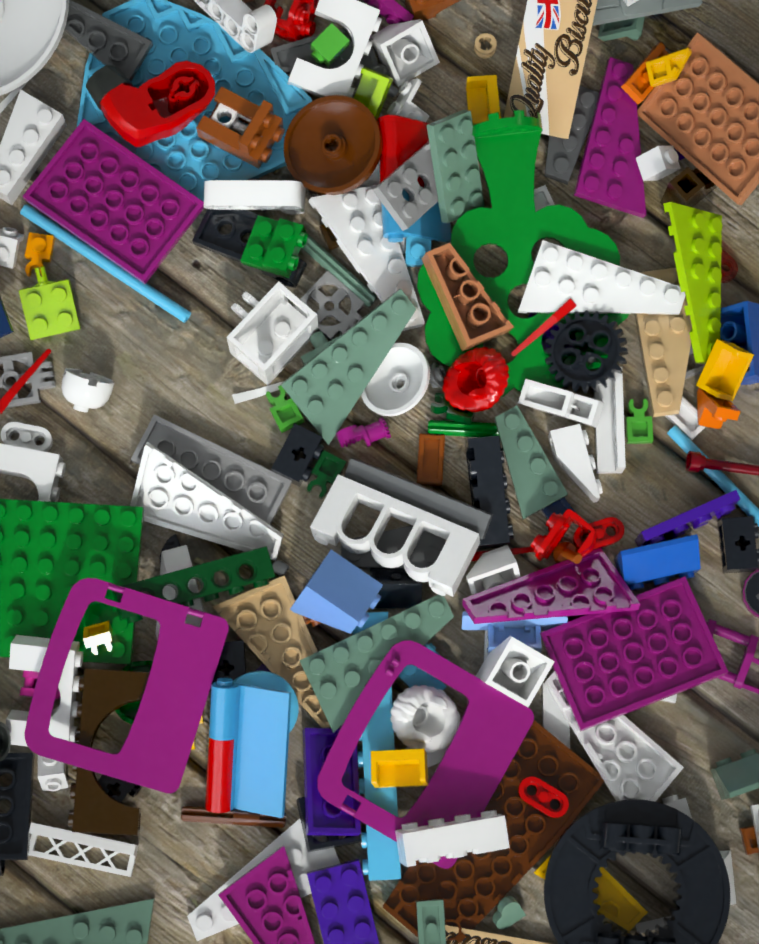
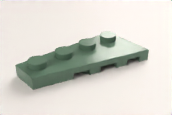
(530, 470)

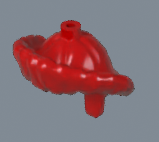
(476, 380)

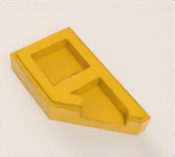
(667, 67)

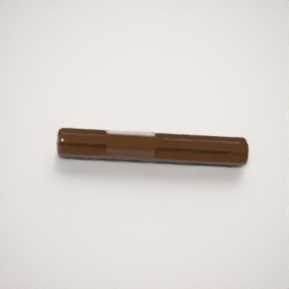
(233, 817)

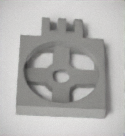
(345, 321)
(37, 379)

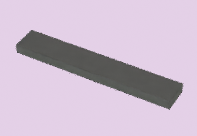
(419, 496)

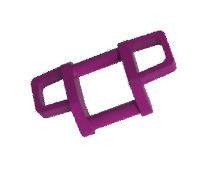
(748, 657)

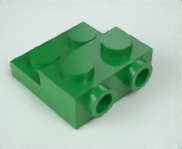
(274, 246)

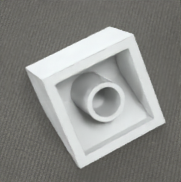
(515, 670)

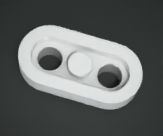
(27, 436)

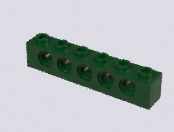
(256, 560)

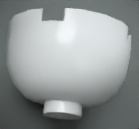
(86, 389)

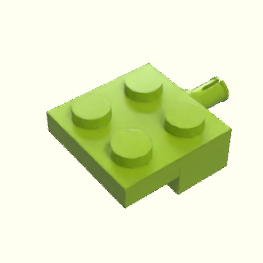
(49, 306)

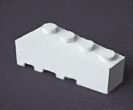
(26, 143)
(451, 838)

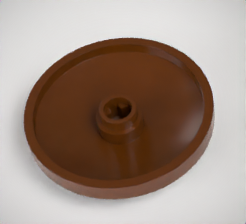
(333, 145)

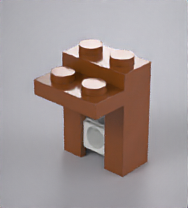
(256, 138)

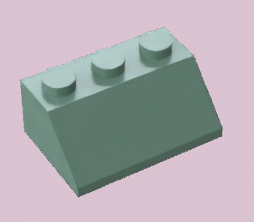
(737, 776)

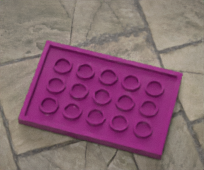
(114, 201)
(635, 656)

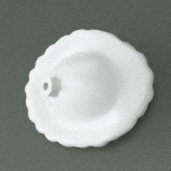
(424, 718)

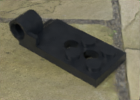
(231, 244)
(17, 821)

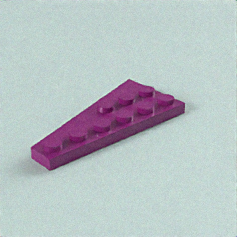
(609, 162)
(555, 592)
(269, 903)

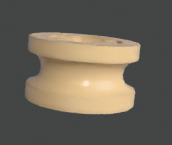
(485, 37)

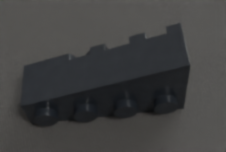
(487, 488)

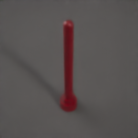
(697, 462)

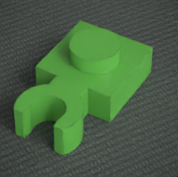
(284, 411)
(638, 427)

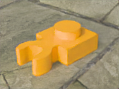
(38, 250)

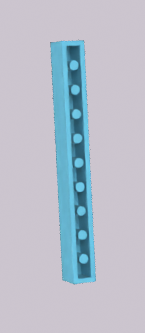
(378, 736)

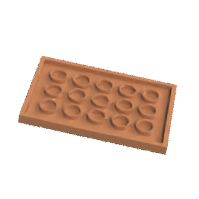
(711, 118)

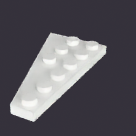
(357, 225)
(594, 286)
(190, 505)
(622, 753)
(213, 914)

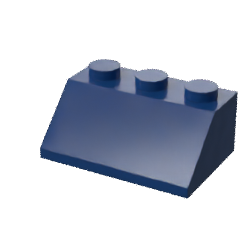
(741, 327)
(659, 562)

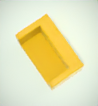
(482, 97)
(724, 370)
(399, 768)

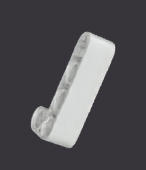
(247, 27)
(255, 195)

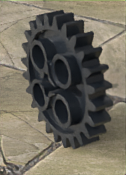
(578, 372)

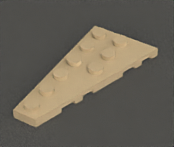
(665, 351)
(276, 637)

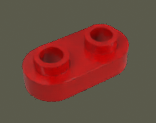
(600, 527)
(543, 796)

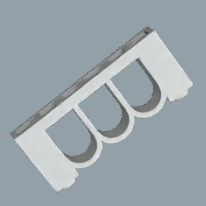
(343, 500)

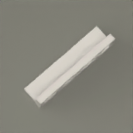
(610, 428)
(84, 839)

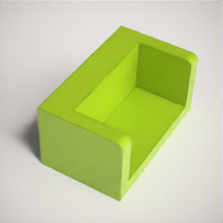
(373, 90)

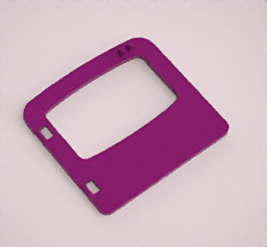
(171, 702)
(471, 765)

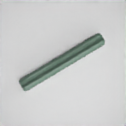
(329, 263)

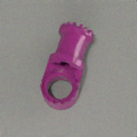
(368, 433)

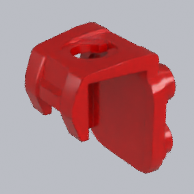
(299, 20)
(558, 526)

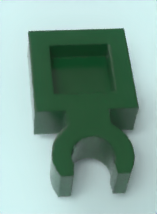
(452, 413)
(326, 471)

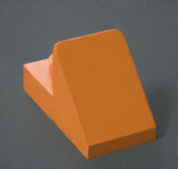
(714, 411)

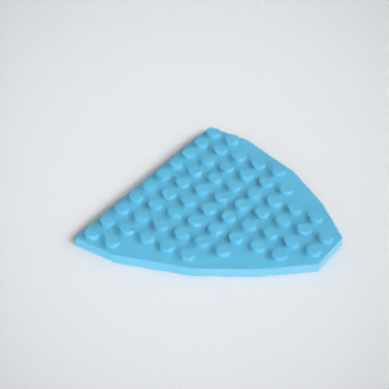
(191, 36)

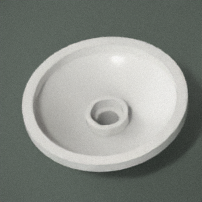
(400, 366)

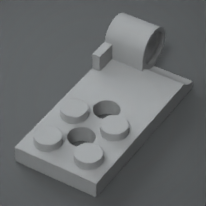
(405, 178)

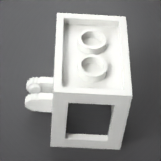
(271, 332)

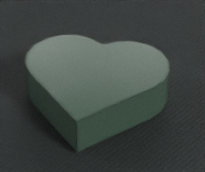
(508, 913)

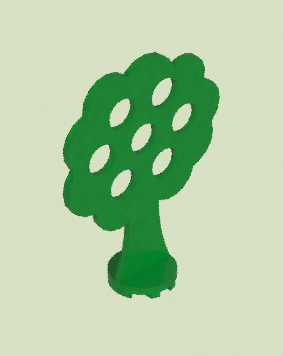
(508, 158)

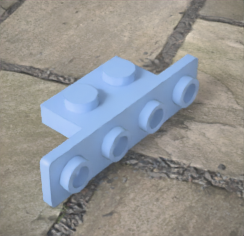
(523, 630)

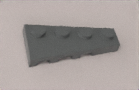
(107, 40)
(286, 55)
(562, 152)
(391, 541)

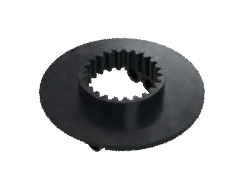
(634, 828)

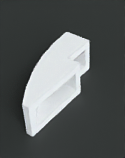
(561, 403)

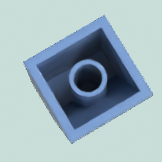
(338, 594)

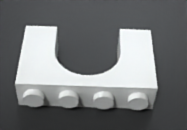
(359, 21)
(37, 466)
(27, 655)

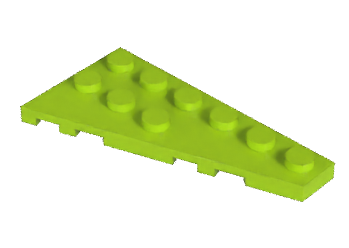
(699, 272)

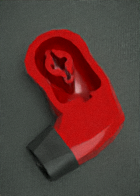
(155, 108)

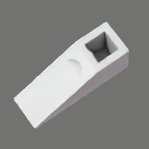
(571, 455)

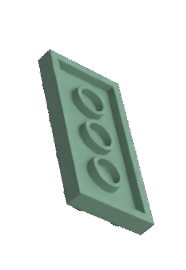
(455, 165)

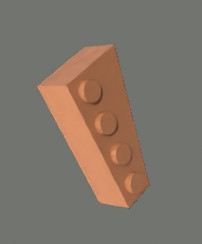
(463, 298)

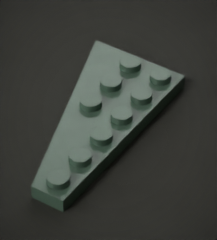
(339, 374)
(345, 667)
(109, 925)

